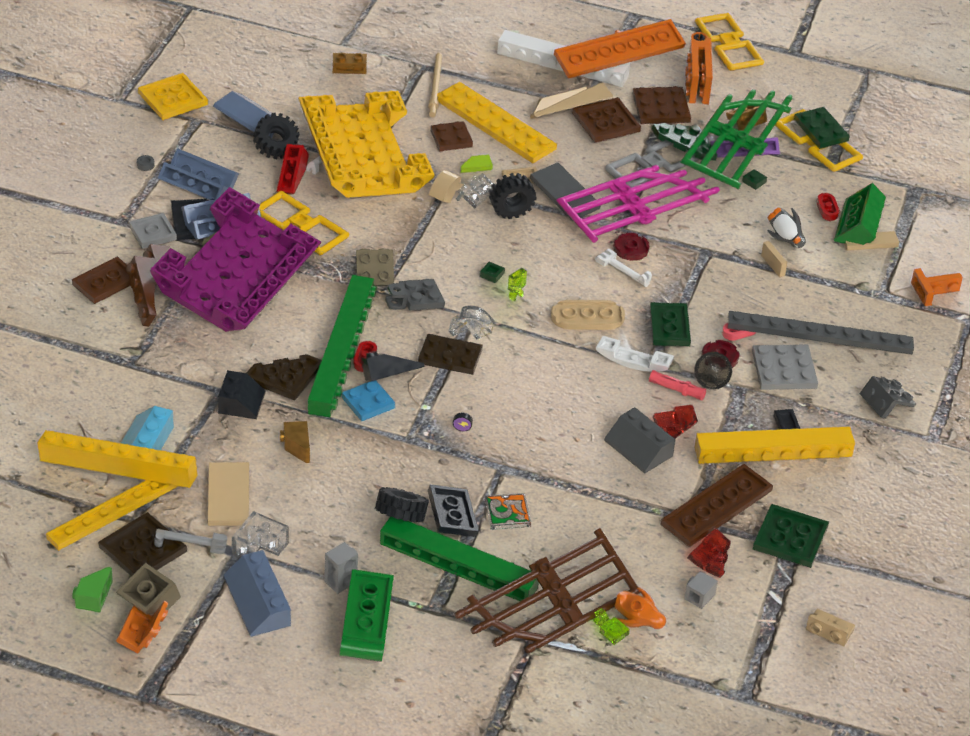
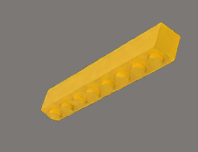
(774, 445)
(117, 458)

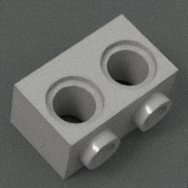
(339, 566)

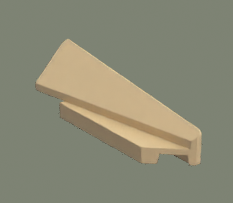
(571, 99)

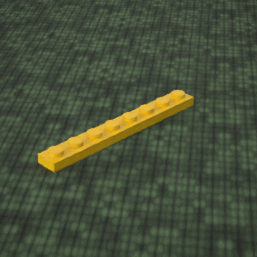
(106, 513)

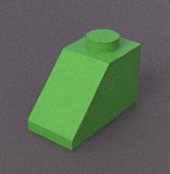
(93, 590)

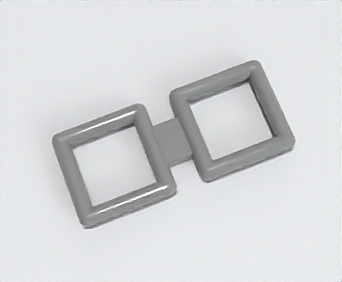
(652, 158)

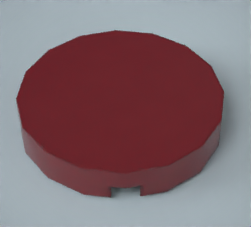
(631, 246)
(725, 348)

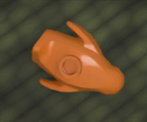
(639, 610)

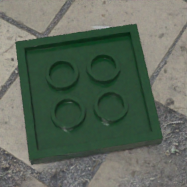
(791, 535)

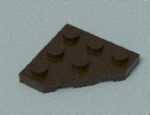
(285, 375)

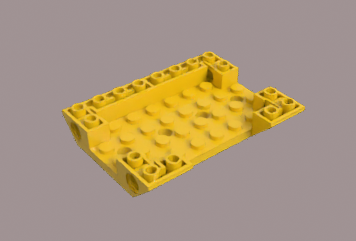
(358, 163)

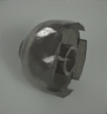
(713, 370)

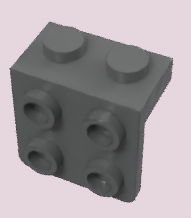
(885, 394)

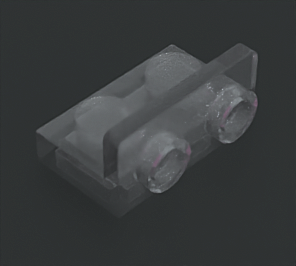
(476, 191)

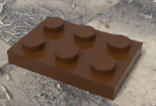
(103, 280)

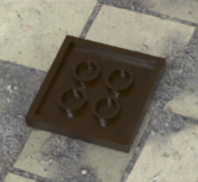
(135, 546)

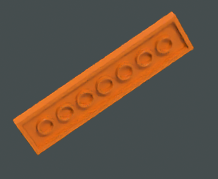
(619, 48)

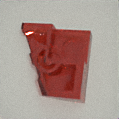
(676, 421)
(712, 553)

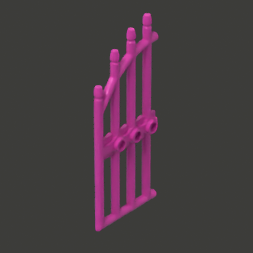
(631, 201)

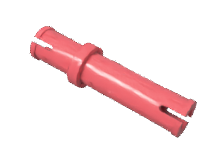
(683, 387)

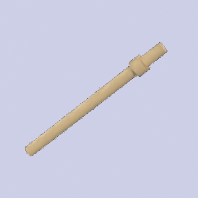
(433, 102)

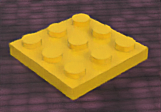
(172, 96)

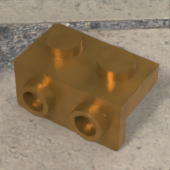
(349, 63)

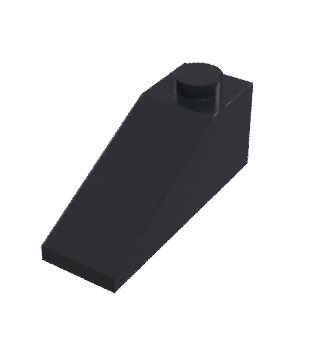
(382, 365)

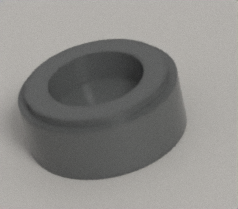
(145, 163)

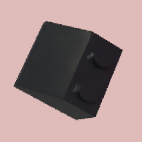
(240, 396)

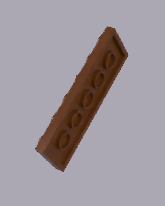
(716, 505)

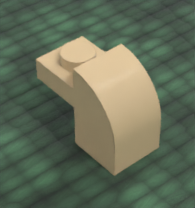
(445, 186)

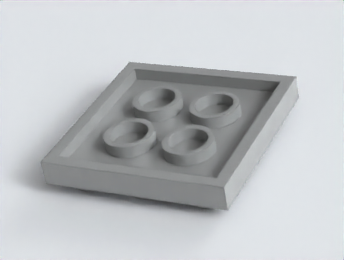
(784, 367)

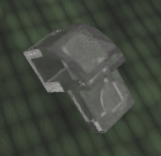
(472, 319)

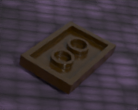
(450, 354)

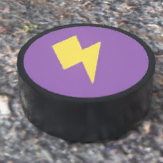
(462, 422)

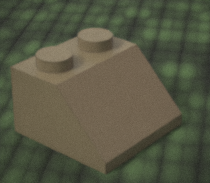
(148, 590)

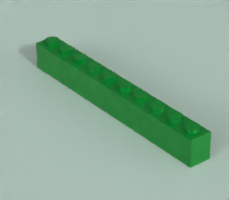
(341, 346)

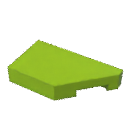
(477, 163)

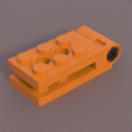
(699, 62)

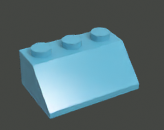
(150, 428)

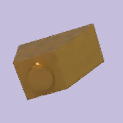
(296, 439)

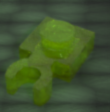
(516, 282)

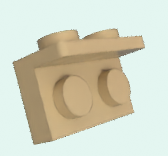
(830, 627)

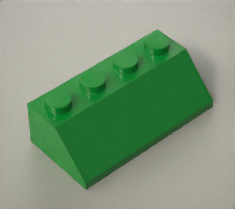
(861, 216)

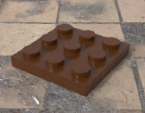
(661, 105)
(606, 119)

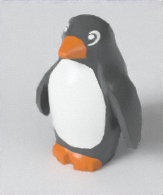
(786, 227)

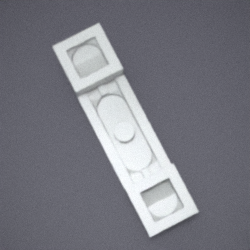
(633, 359)

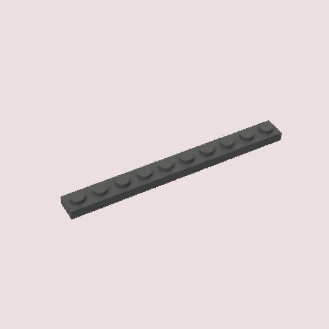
(820, 332)

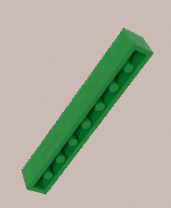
(455, 557)

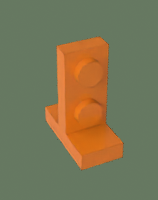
(929, 286)

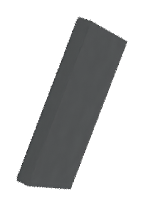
(557, 183)

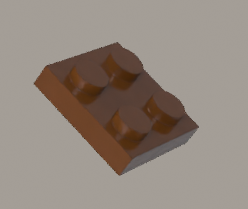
(451, 136)

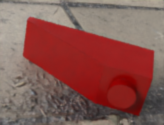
(293, 168)

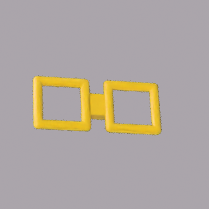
(729, 41)
(813, 150)
(303, 220)

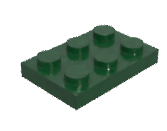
(821, 127)
(670, 324)

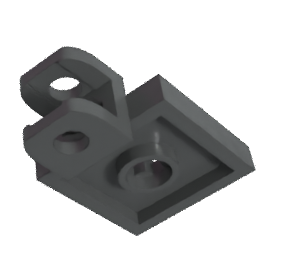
(411, 292)

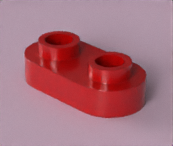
(828, 206)
(363, 348)

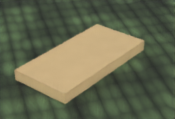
(228, 493)

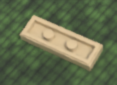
(882, 240)

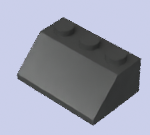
(640, 440)

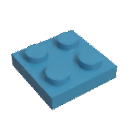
(368, 400)

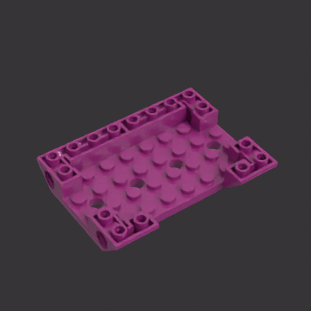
(250, 280)

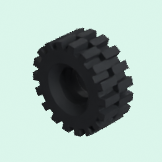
(277, 125)
(514, 205)
(401, 504)

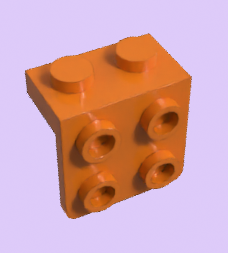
(141, 628)

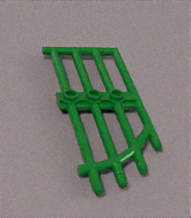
(739, 138)

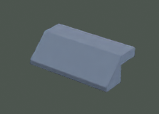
(242, 110)
(197, 175)
(201, 220)

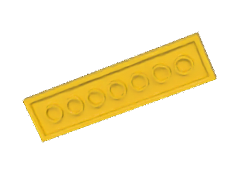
(496, 122)

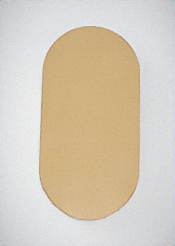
(587, 315)

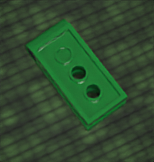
(366, 615)

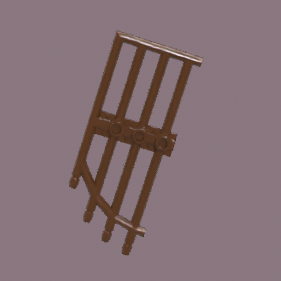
(557, 593)

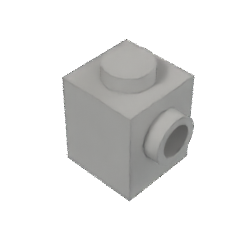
(700, 589)

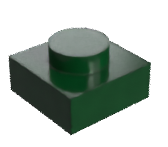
(754, 179)
(492, 272)

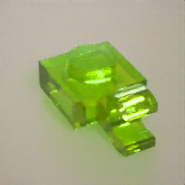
(611, 629)

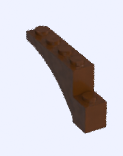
(143, 281)

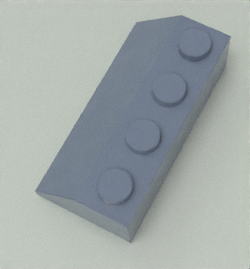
(258, 594)

